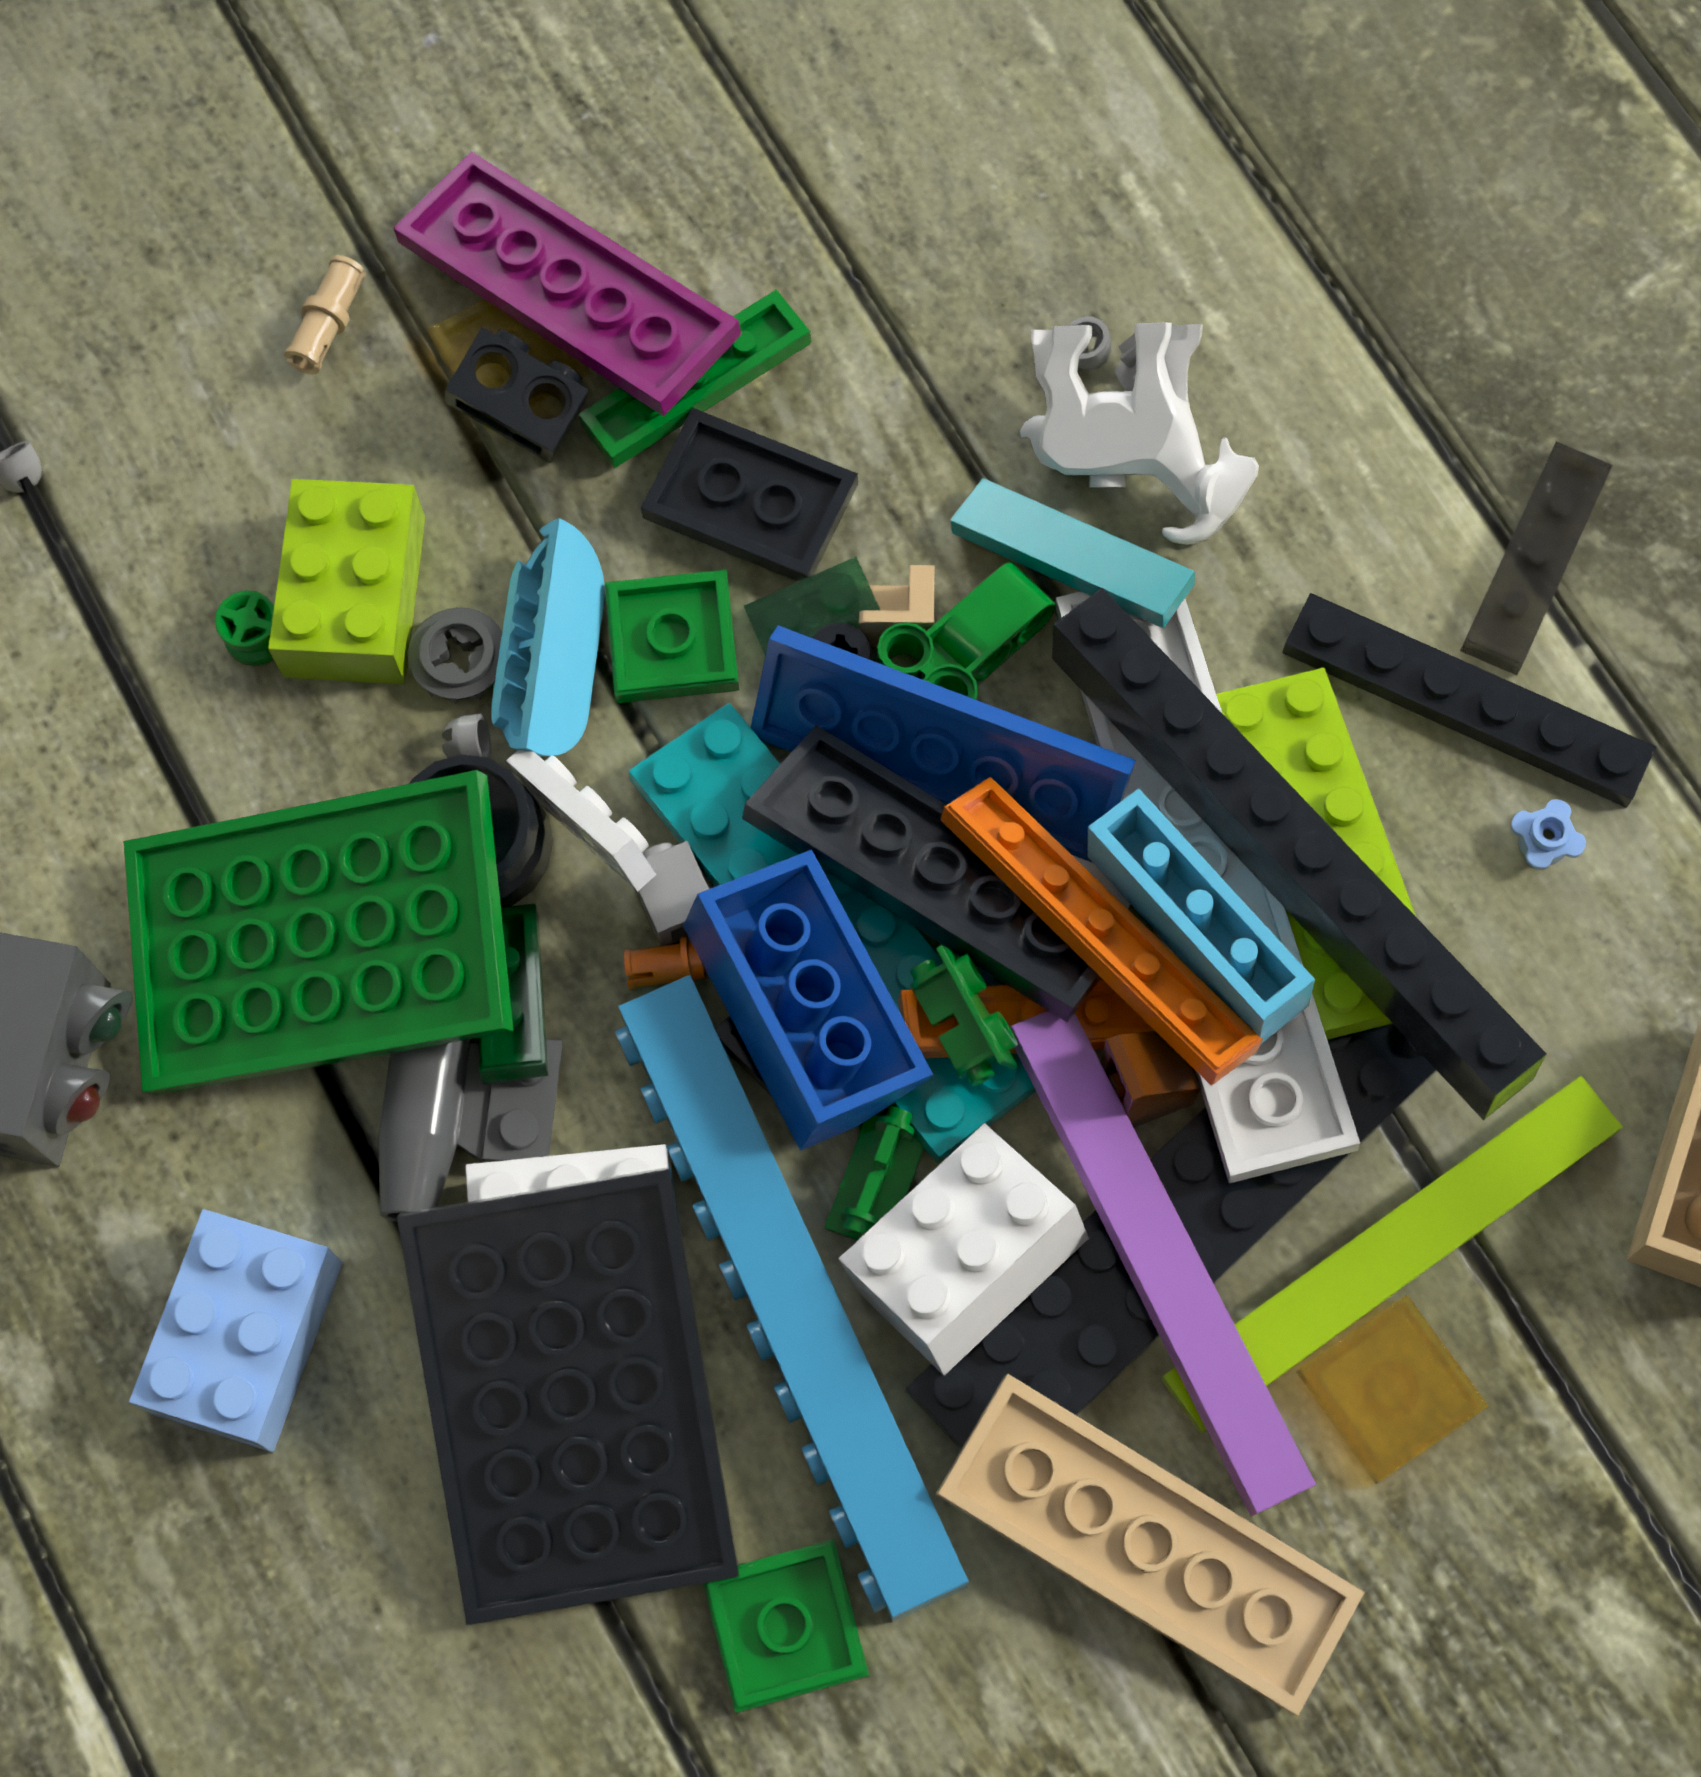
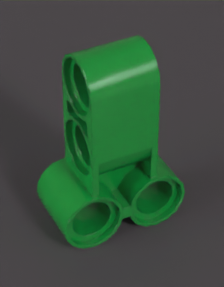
(974, 634)

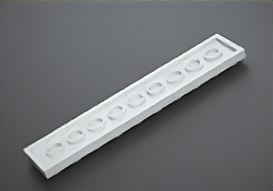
(1287, 1097)

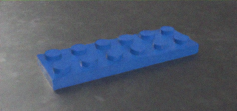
(936, 735)

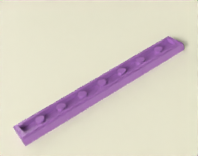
(1162, 1262)

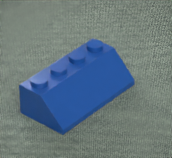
(805, 998)

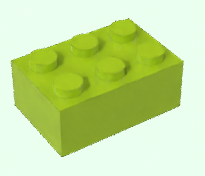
(347, 581)

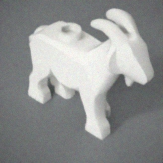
(1137, 429)

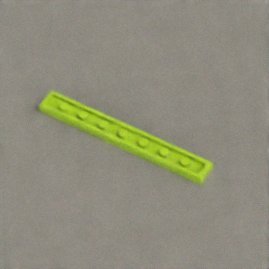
(1418, 1234)

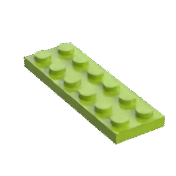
(1306, 740)

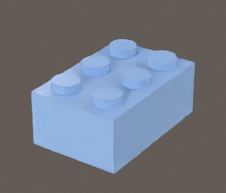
(237, 1330)

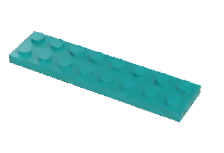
(700, 796)

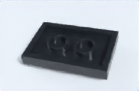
(749, 496)

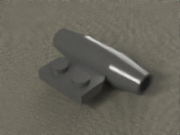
(439, 1104)

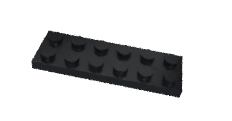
(898, 852)

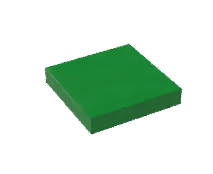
(671, 636)
(786, 1627)

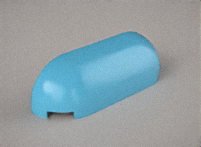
(549, 644)

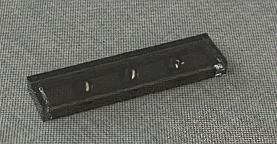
(1536, 558)

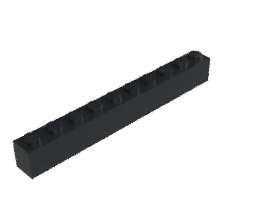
(1297, 856)

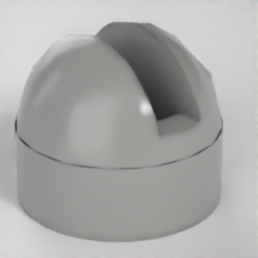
(1102, 347)
(18, 463)
(467, 736)

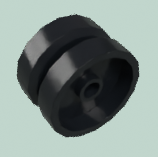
(518, 821)

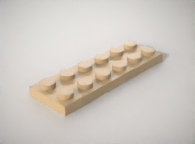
(1151, 1544)

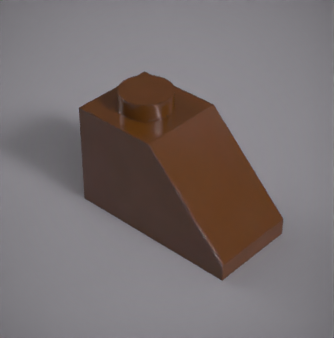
(1148, 1076)

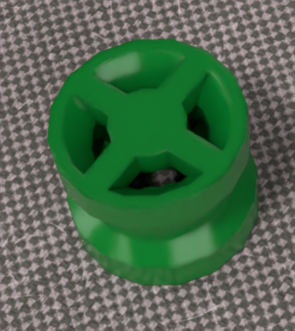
(241, 615)

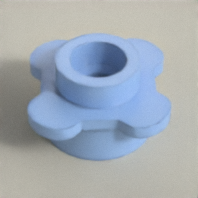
(1535, 847)

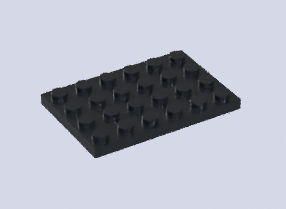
(568, 1395)

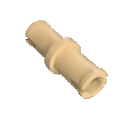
(325, 314)

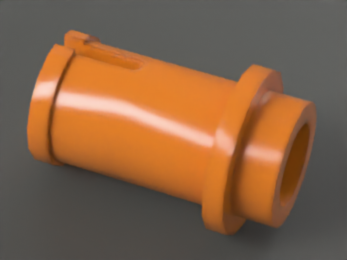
(662, 964)

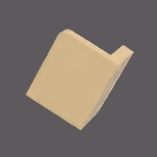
(901, 604)

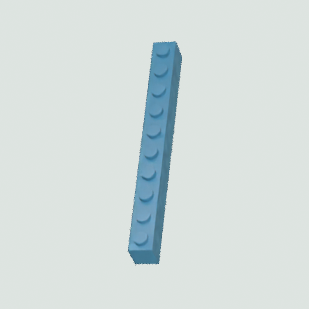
(793, 1300)

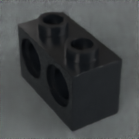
(507, 407)

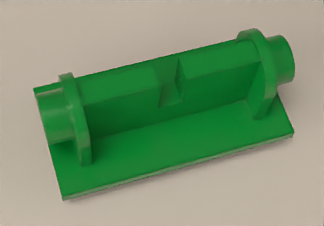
(954, 991)
(876, 1173)

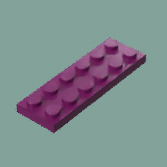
(568, 282)

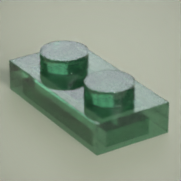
(814, 602)

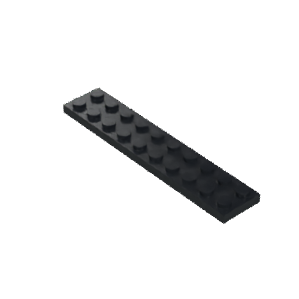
(1088, 1315)

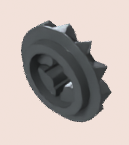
(430, 650)

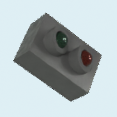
(50, 1022)

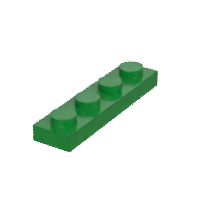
(769, 336)

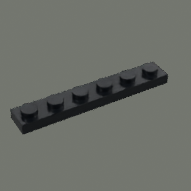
(1469, 700)

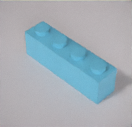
(1199, 915)

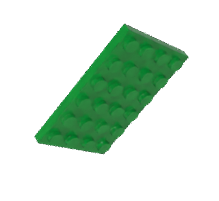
(317, 934)

